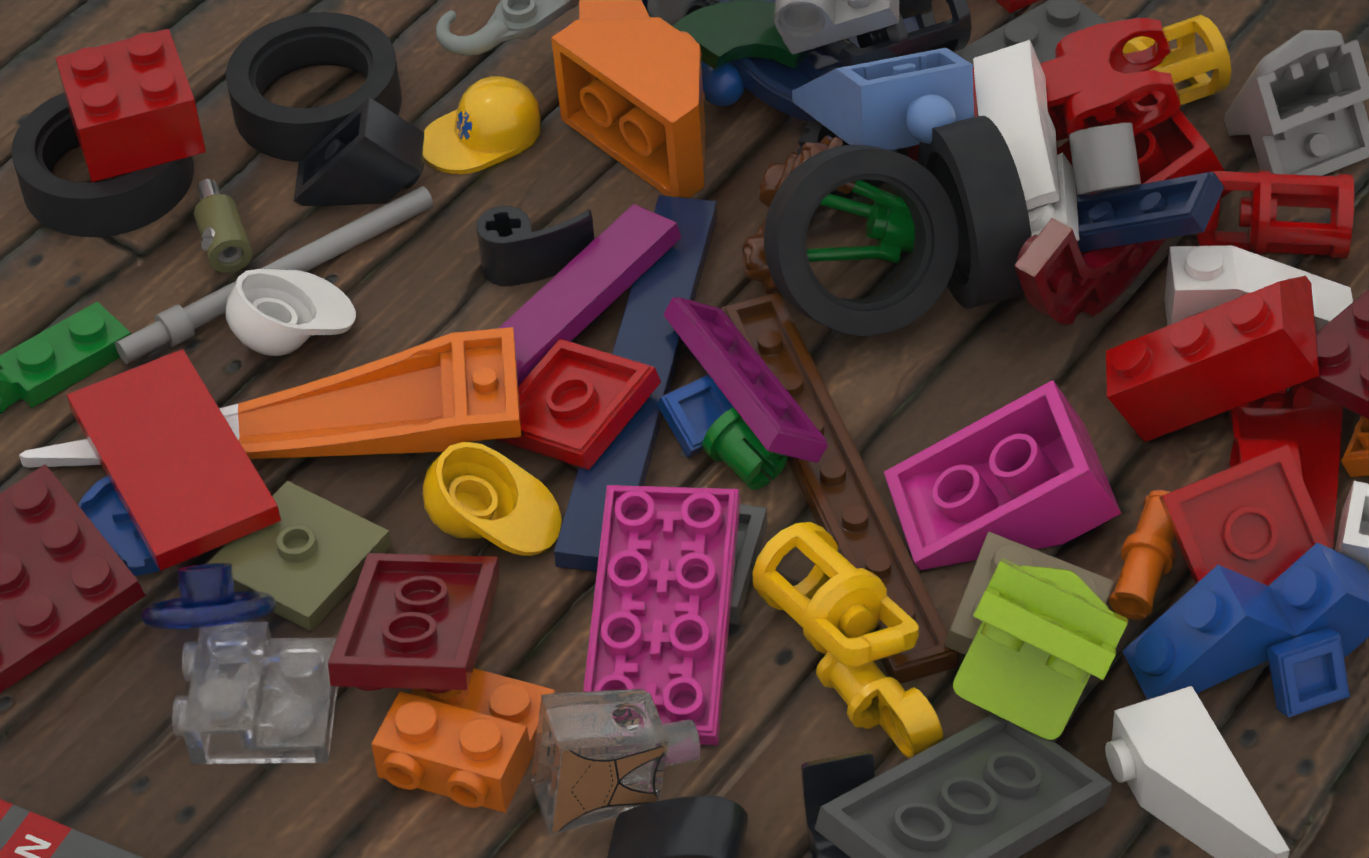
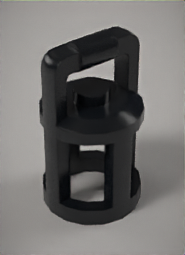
(896, 42)

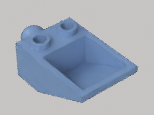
(891, 99)

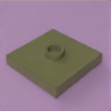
(306, 557)

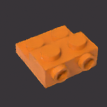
(462, 741)

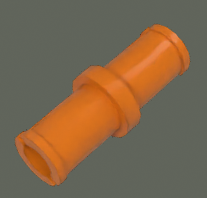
(1146, 558)

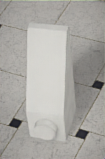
(1215, 275)
(1190, 777)

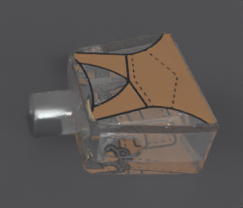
(603, 755)

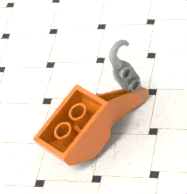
(619, 79)

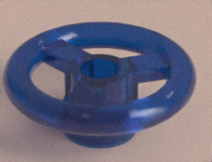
(207, 601)

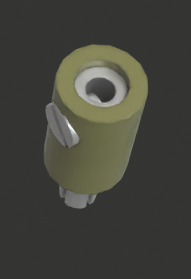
(221, 229)

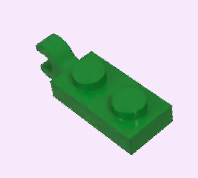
(59, 356)

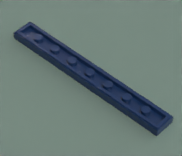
(649, 340)

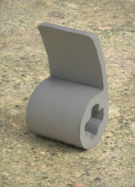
(1104, 158)

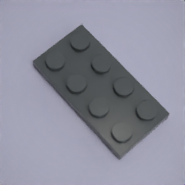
(967, 797)

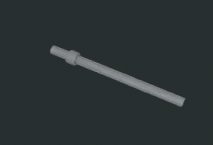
(178, 323)

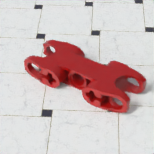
(1095, 80)

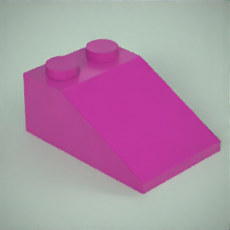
(1011, 473)

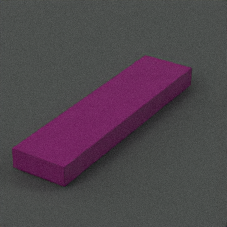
(589, 284)
(746, 380)

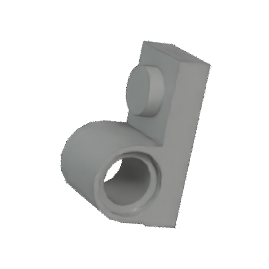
(822, 22)

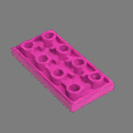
(665, 599)

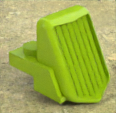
(1037, 646)

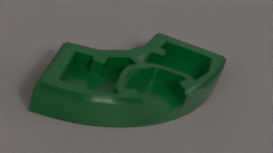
(737, 32)

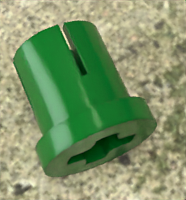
(739, 448)

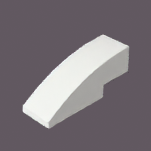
(1014, 97)

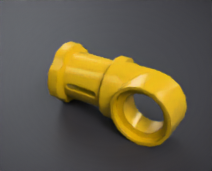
(883, 701)

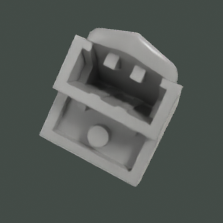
(1305, 106)

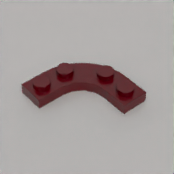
(1066, 283)

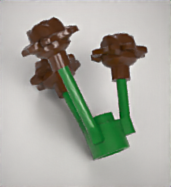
(887, 222)

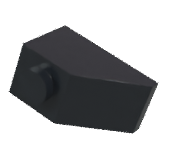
(361, 160)

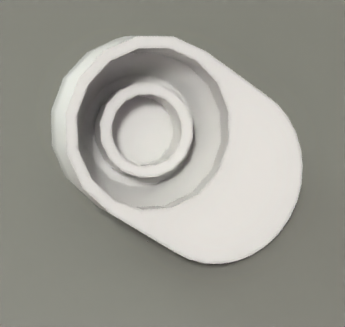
(282, 308)

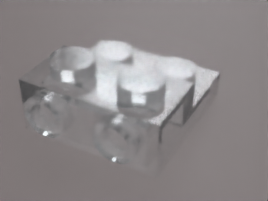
(255, 697)

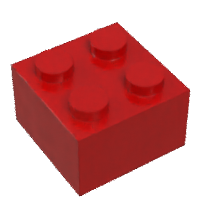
(130, 104)

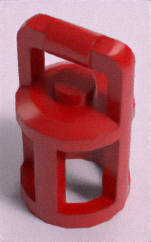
(1286, 190)

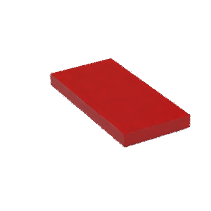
(173, 459)

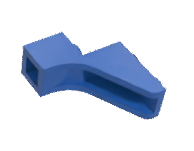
(1232, 620)

